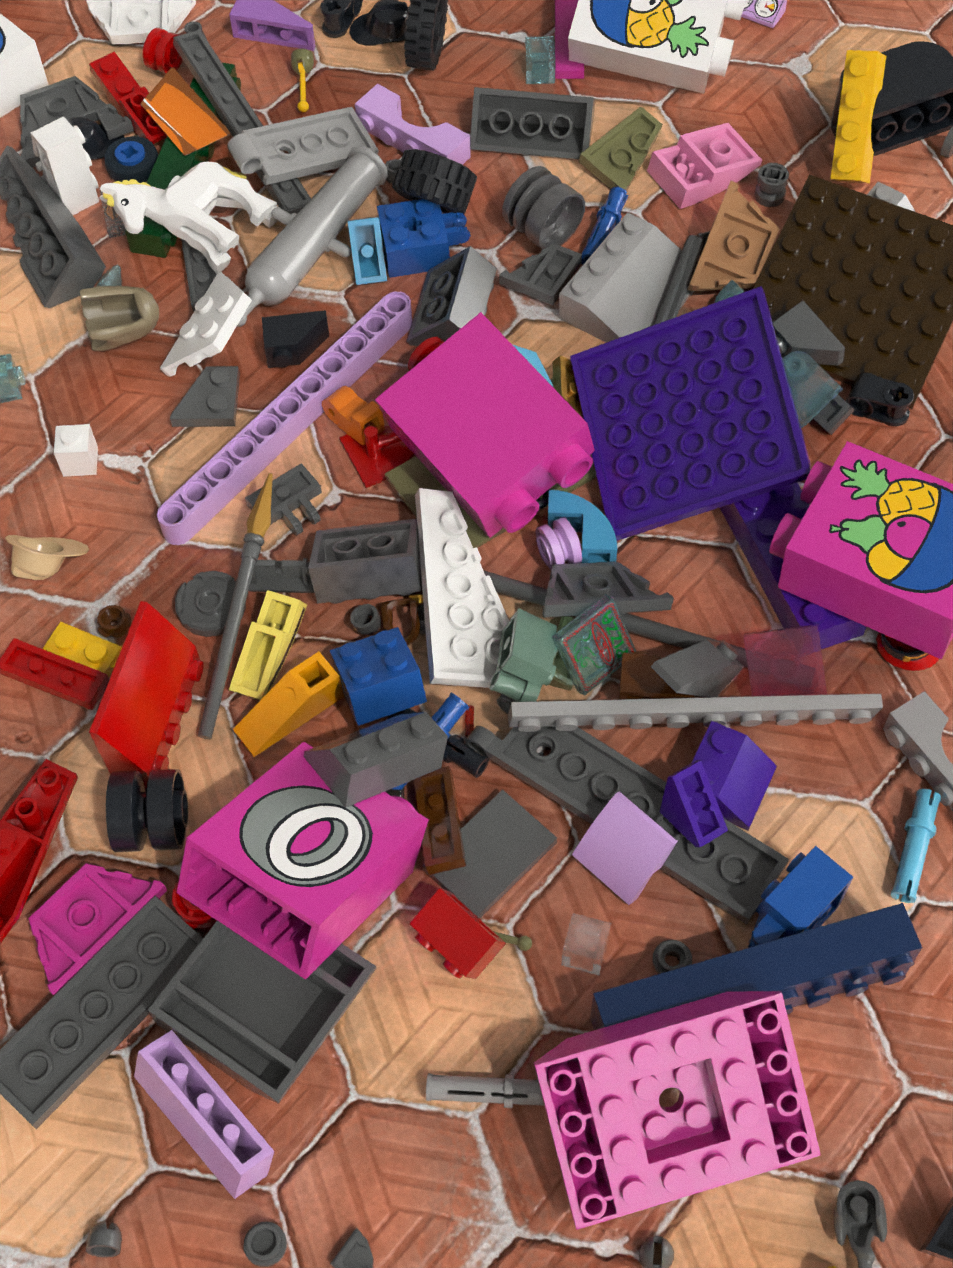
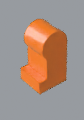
(352, 413)

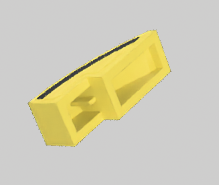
(267, 645)

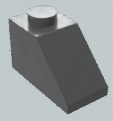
(805, 332)

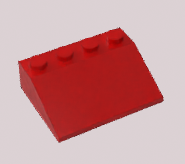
(146, 695)

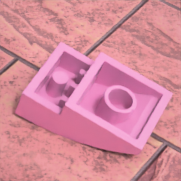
(702, 164)

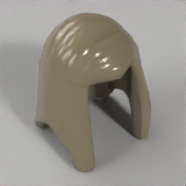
(118, 315)

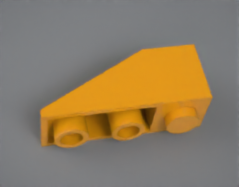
(290, 704)

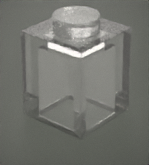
(586, 944)

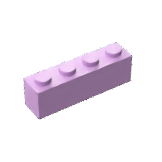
(203, 1114)

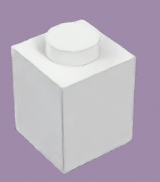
(76, 450)

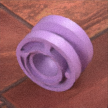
(558, 543)

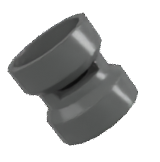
(771, 184)

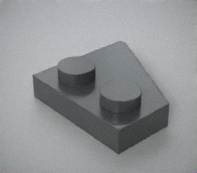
(210, 399)

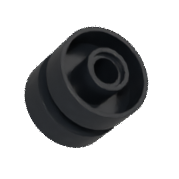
(140, 810)

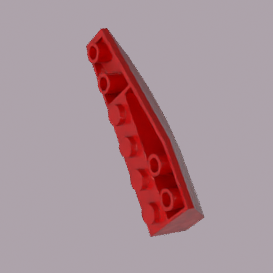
(27, 834)

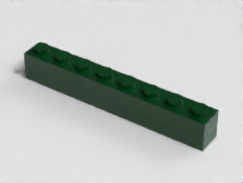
(155, 238)

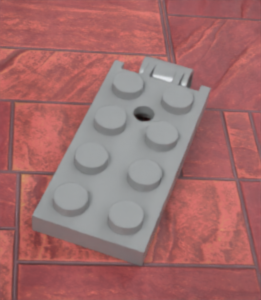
(313, 145)

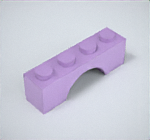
(382, 117)

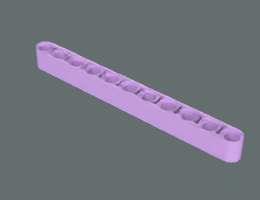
(283, 419)

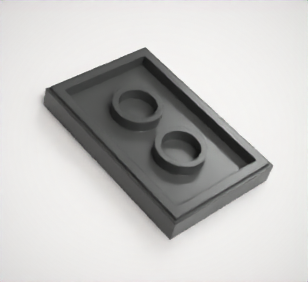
(499, 850)

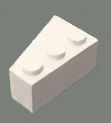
(65, 164)

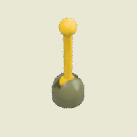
(302, 68)

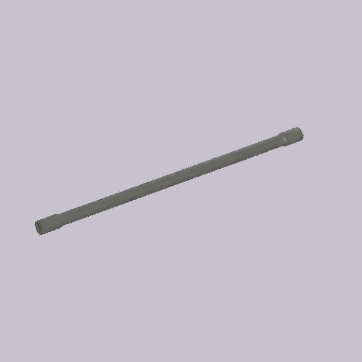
(633, 623)

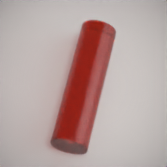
(469, 720)

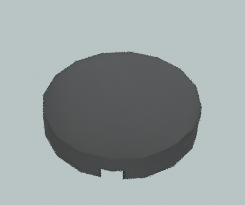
(205, 603)

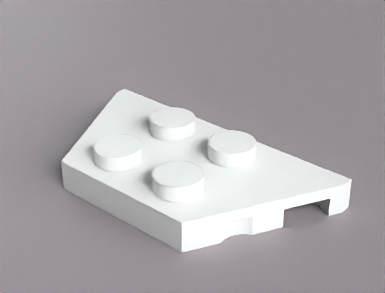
(134, 19)
(209, 326)

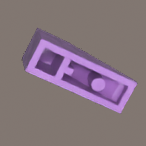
(271, 24)

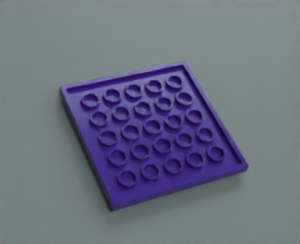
(690, 415)

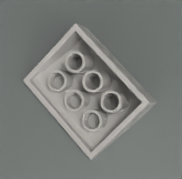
(621, 282)

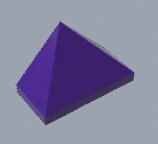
(692, 805)

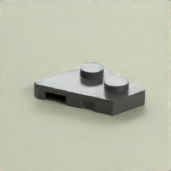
(543, 274)

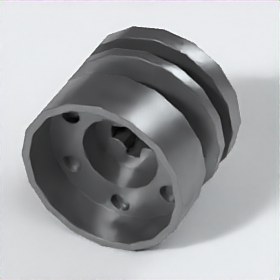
(543, 207)

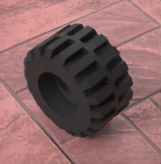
(434, 179)

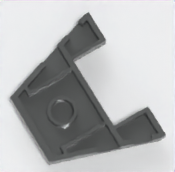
(67, 99)

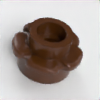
(113, 614)

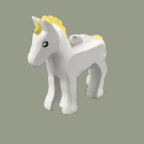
(187, 205)

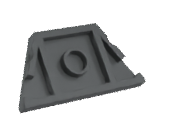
(580, 585)

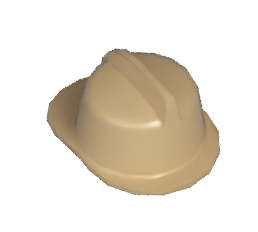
(41, 556)

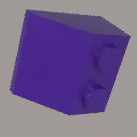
(736, 772)

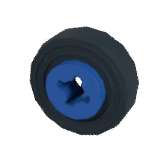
(130, 159)

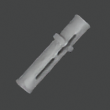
(484, 1090)

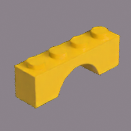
(859, 92)

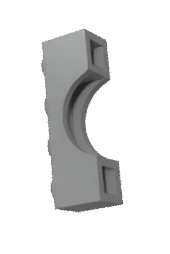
(917, 732)

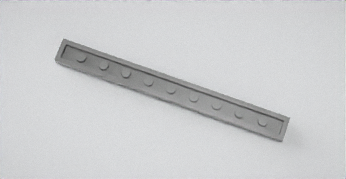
(682, 711)

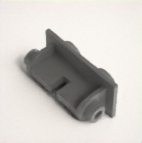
(281, 576)

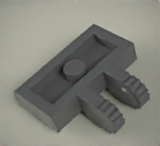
(288, 493)

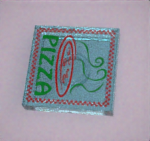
(594, 644)

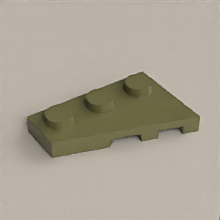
(622, 150)

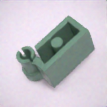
(525, 657)

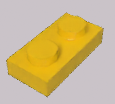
(83, 648)

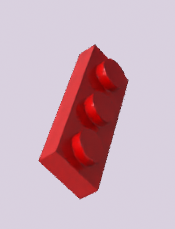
(53, 673)

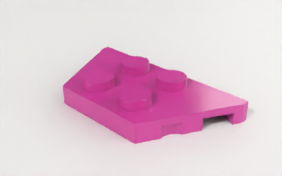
(85, 918)

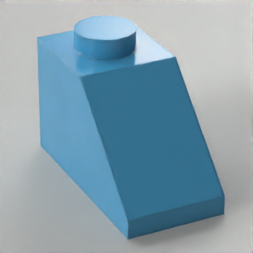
(367, 250)

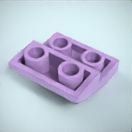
(624, 848)

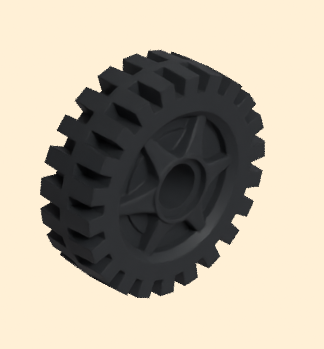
(425, 33)

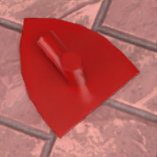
(377, 456)

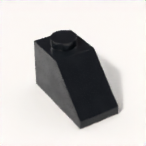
(293, 337)

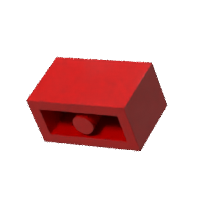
(456, 935)

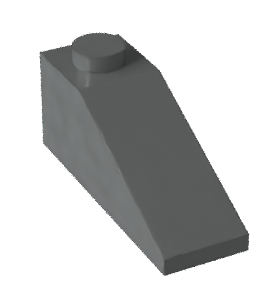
(700, 669)

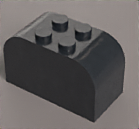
(913, 96)

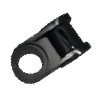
(339, 16)
(876, 398)

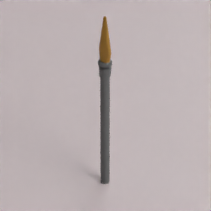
(257, 525)

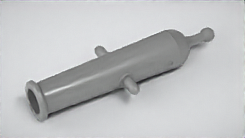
(312, 230)

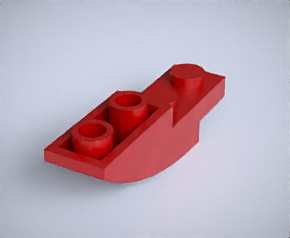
(126, 95)

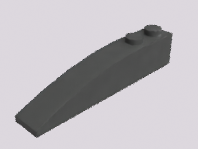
(53, 244)

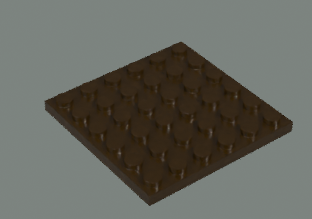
(870, 276)

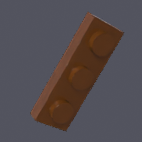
(443, 836)

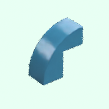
(598, 536)

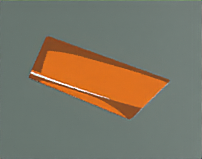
(183, 114)

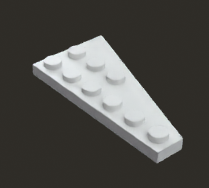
(458, 598)

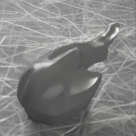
(862, 1217)

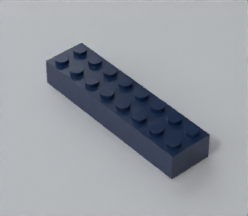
(800, 966)

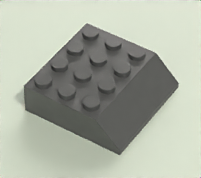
(255, 1012)

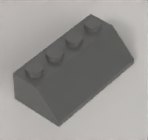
(531, 123)

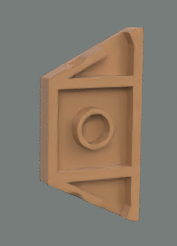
(735, 246)

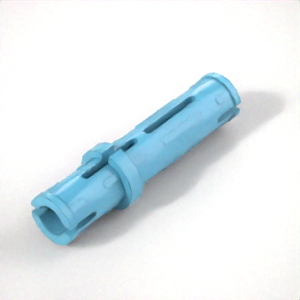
(919, 830)

